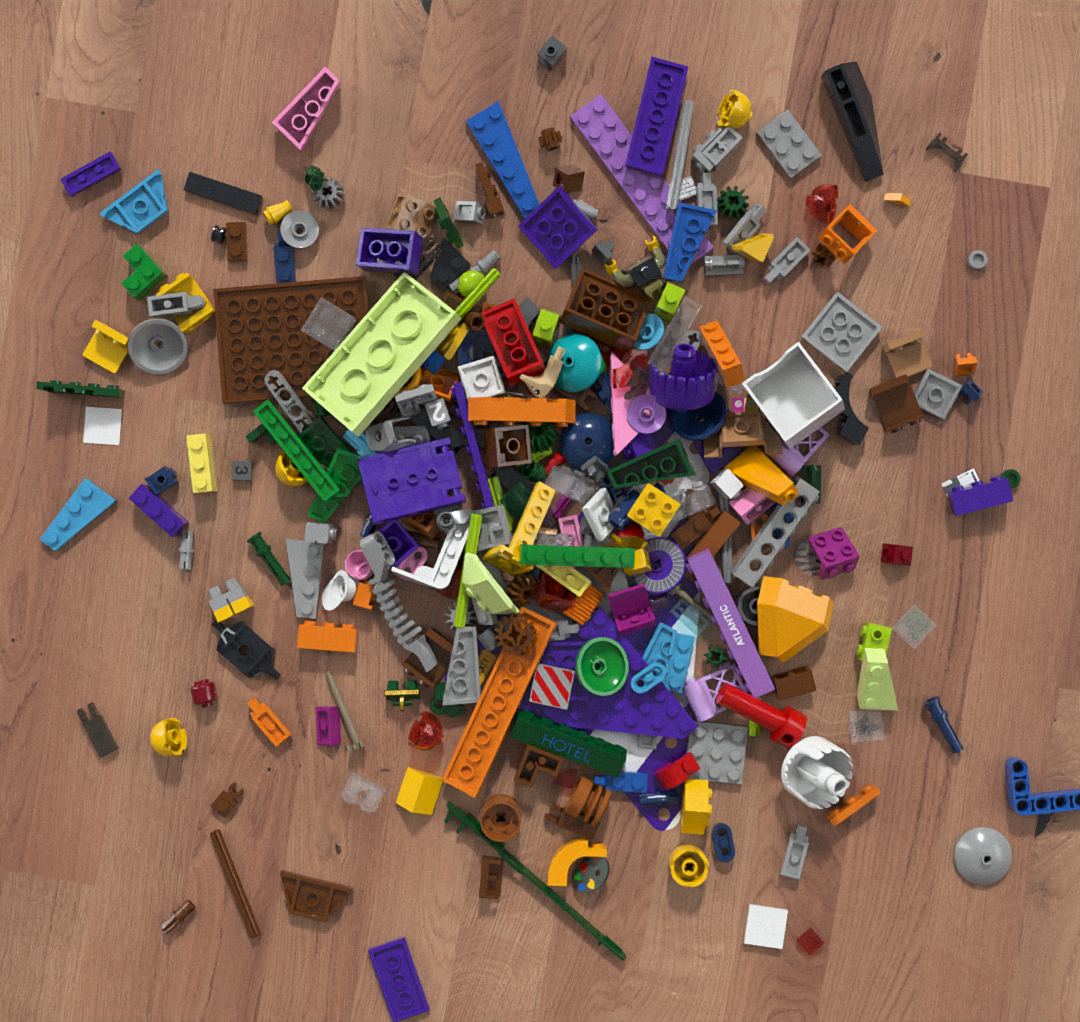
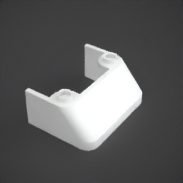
(446, 563)

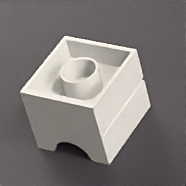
(794, 396)

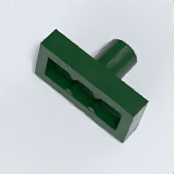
(258, 432)

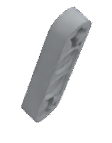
(288, 404)

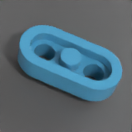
(648, 677)

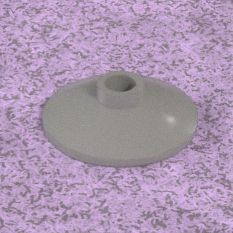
(299, 220)

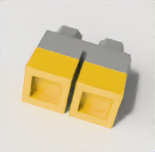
(230, 603)

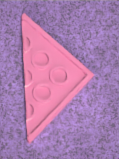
(621, 428)

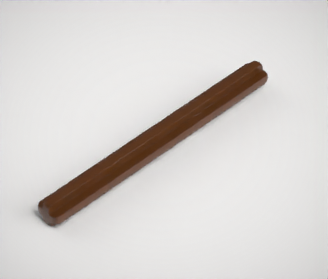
(235, 883)

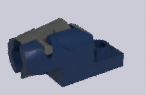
(618, 515)

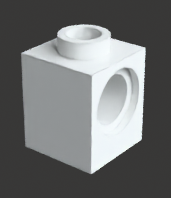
(727, 484)

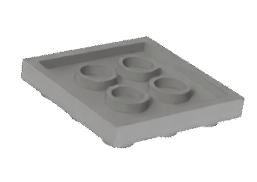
(841, 332)
(718, 751)

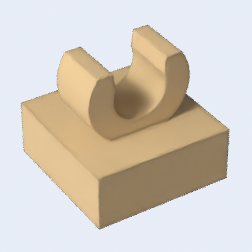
(651, 286)

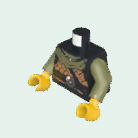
(641, 270)

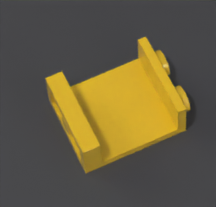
(187, 284)

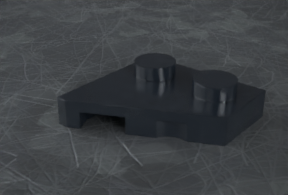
(448, 266)

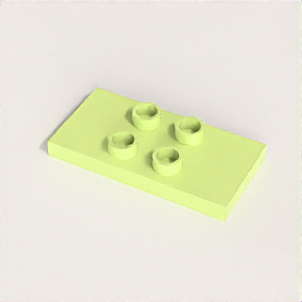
(381, 353)

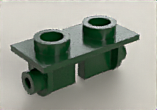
(314, 177)
(812, 475)

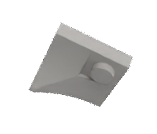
(494, 527)

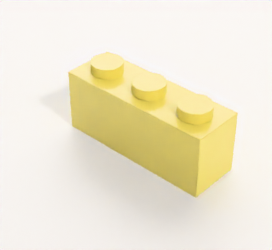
(201, 463)

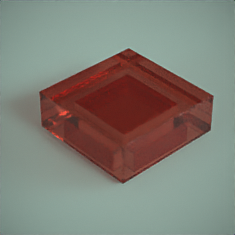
(810, 941)

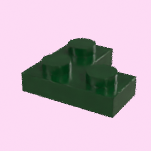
(446, 223)

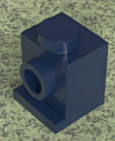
(170, 480)

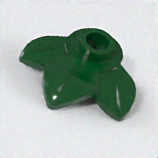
(450, 710)

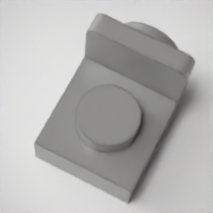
(469, 212)

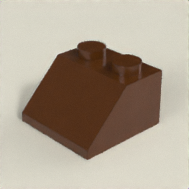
(507, 446)

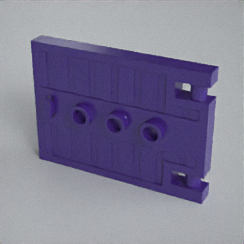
(411, 481)

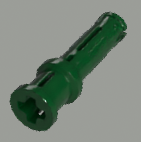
(264, 551)

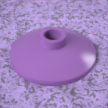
(644, 423)

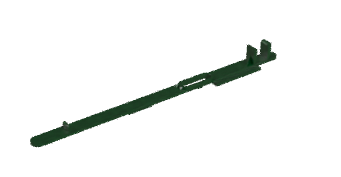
(473, 823)

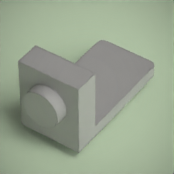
(703, 164)

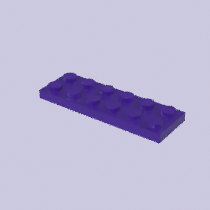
(656, 116)

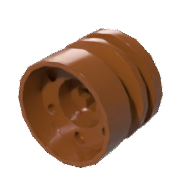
(588, 801)
(500, 828)

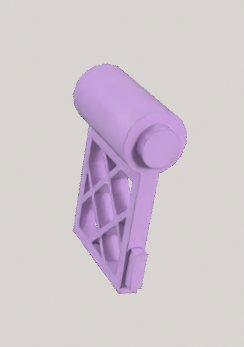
(791, 459)
(700, 696)

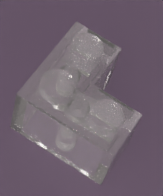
(572, 484)

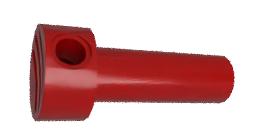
(785, 724)

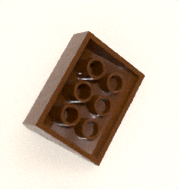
(605, 310)

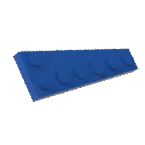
(500, 148)

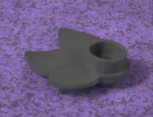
(455, 514)

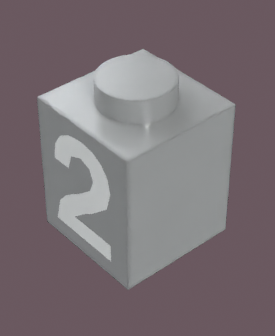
(438, 414)

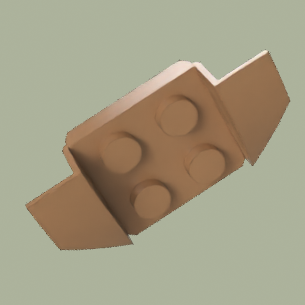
(743, 430)

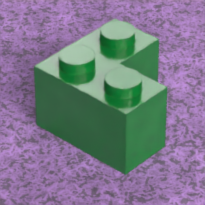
(146, 274)

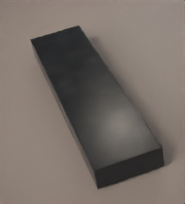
(223, 193)

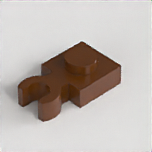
(225, 801)

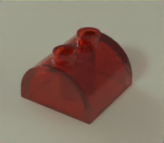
(554, 595)

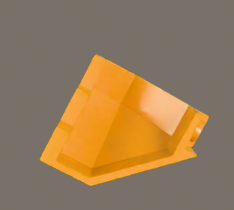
(790, 618)

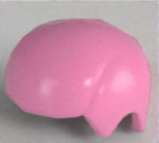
(358, 566)

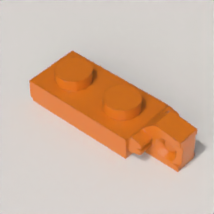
(268, 722)

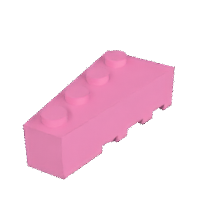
(306, 110)

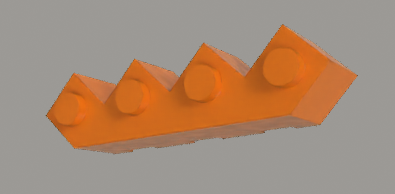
(521, 410)

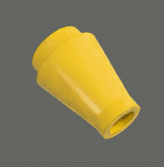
(276, 212)

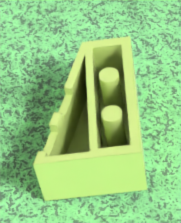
(875, 682)

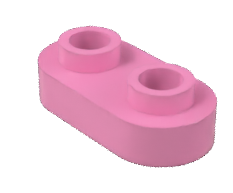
(414, 563)

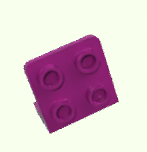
(834, 552)
(631, 609)

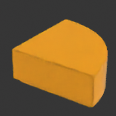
(897, 198)

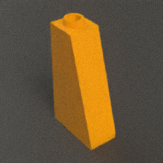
(762, 476)

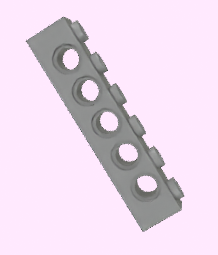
(764, 536)

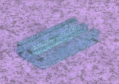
(702, 627)

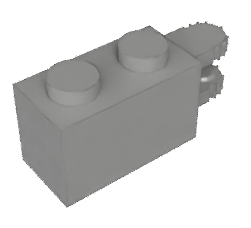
(174, 305)

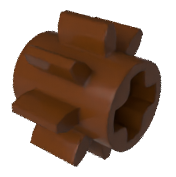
(550, 139)
(823, 256)

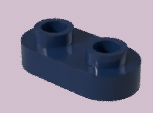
(723, 841)

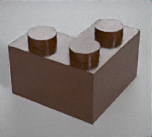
(535, 760)

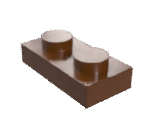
(236, 241)

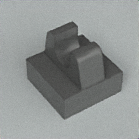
(603, 251)
(594, 468)

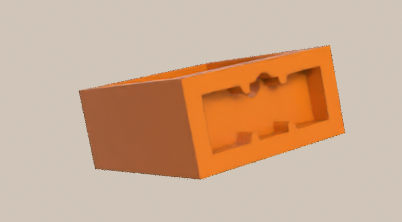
(862, 231)

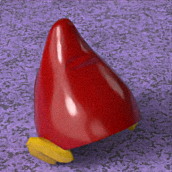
(630, 537)

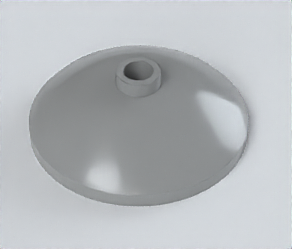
(157, 357)
(972, 849)

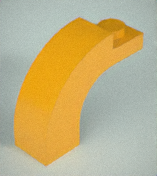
(567, 854)

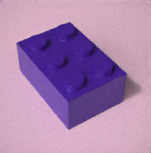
(389, 251)

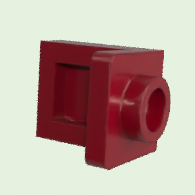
(896, 554)

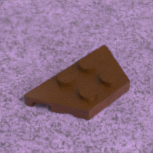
(312, 896)

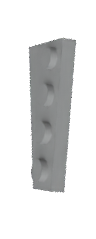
(305, 571)
(463, 672)

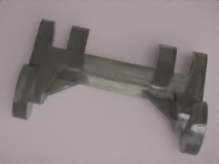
(940, 144)

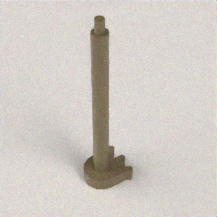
(691, 601)
(357, 743)

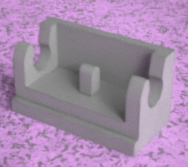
(723, 147)

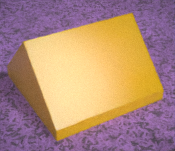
(419, 791)

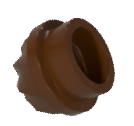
(475, 321)

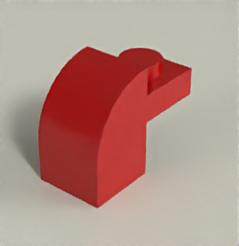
(677, 772)

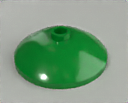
(610, 662)

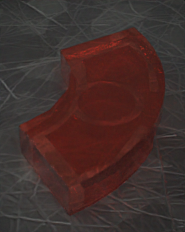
(635, 360)

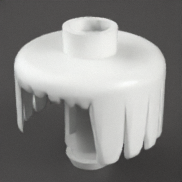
(816, 772)

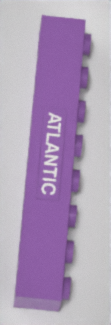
(730, 622)

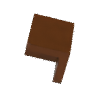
(569, 178)

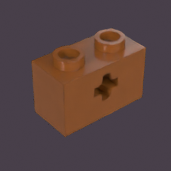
(424, 523)

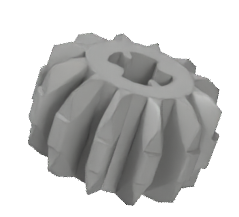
(329, 199)
(452, 615)

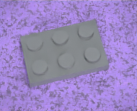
(788, 144)

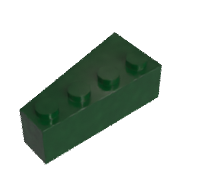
(657, 465)

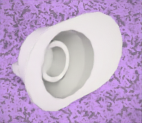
(339, 590)

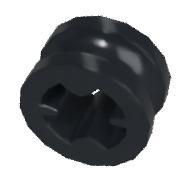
(218, 234)

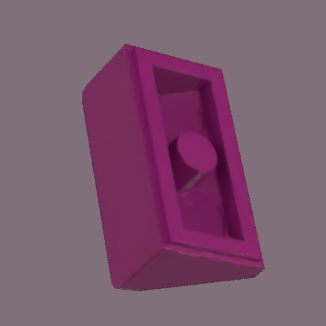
(328, 725)

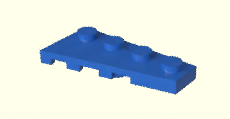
(687, 235)

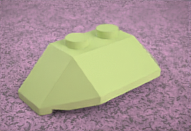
(484, 588)

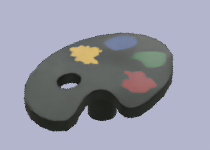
(587, 878)

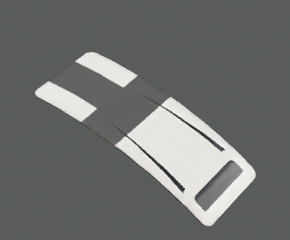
(964, 479)

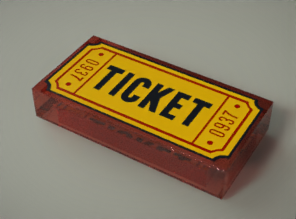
(486, 662)

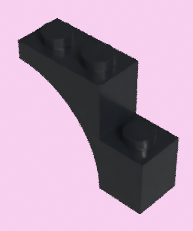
(851, 427)

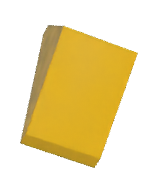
(755, 247)

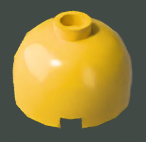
(734, 110)
(288, 472)
(168, 738)

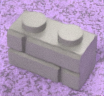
(320, 532)

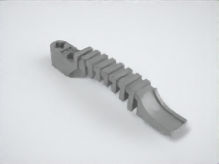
(380, 559)

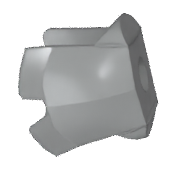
(388, 441)

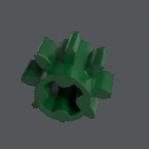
(714, 662)

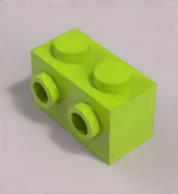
(874, 637)

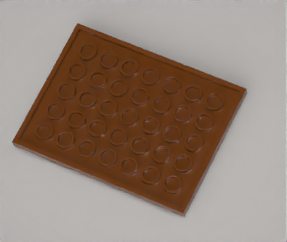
(263, 333)

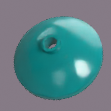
(585, 362)

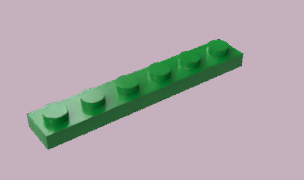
(296, 450)
(576, 556)

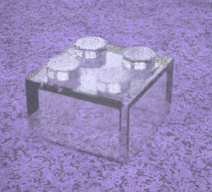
(328, 324)

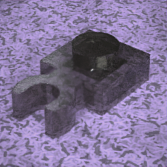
(639, 384)

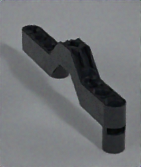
(507, 476)

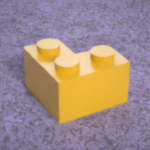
(696, 806)

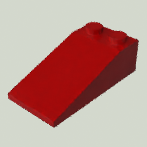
(512, 342)

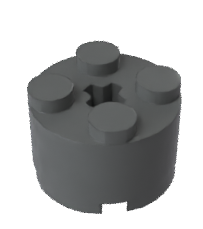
(745, 602)

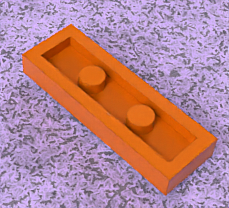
(852, 804)

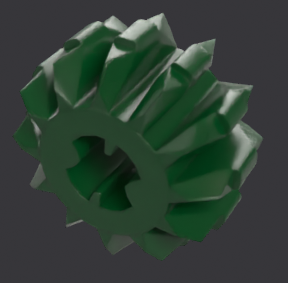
(736, 208)
(542, 438)

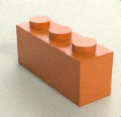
(327, 637)

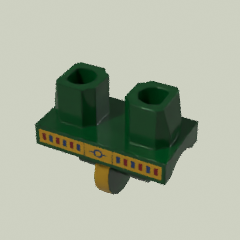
(402, 697)

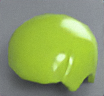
(469, 281)

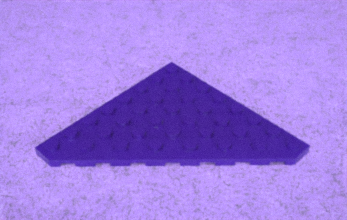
(625, 711)

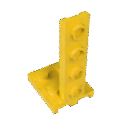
(508, 557)

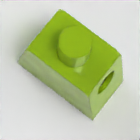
(669, 302)
(545, 328)

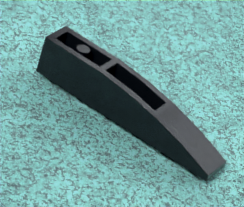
(856, 115)

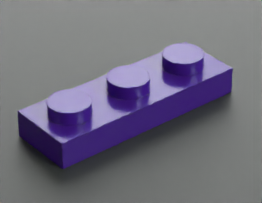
(91, 174)

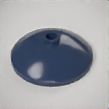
(474, 347)
(688, 425)
(587, 426)

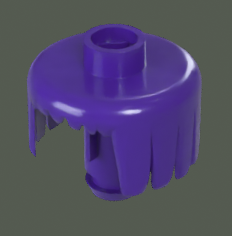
(688, 383)

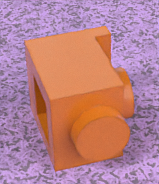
(364, 595)

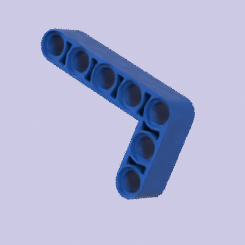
(1030, 799)

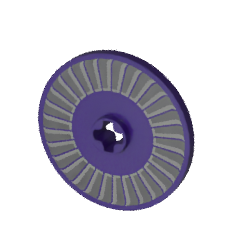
(672, 570)

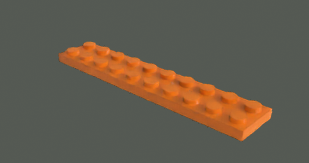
(497, 708)

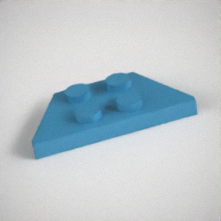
(140, 205)

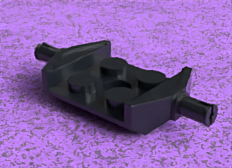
(260, 655)

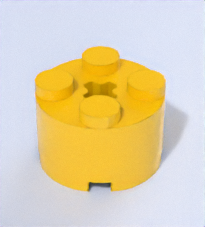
(684, 875)

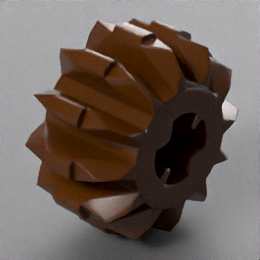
(522, 589)

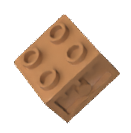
(411, 215)
(908, 354)

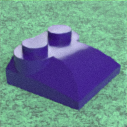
(399, 541)

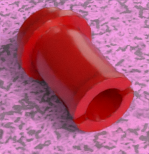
(556, 460)

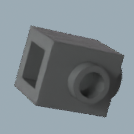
(551, 53)

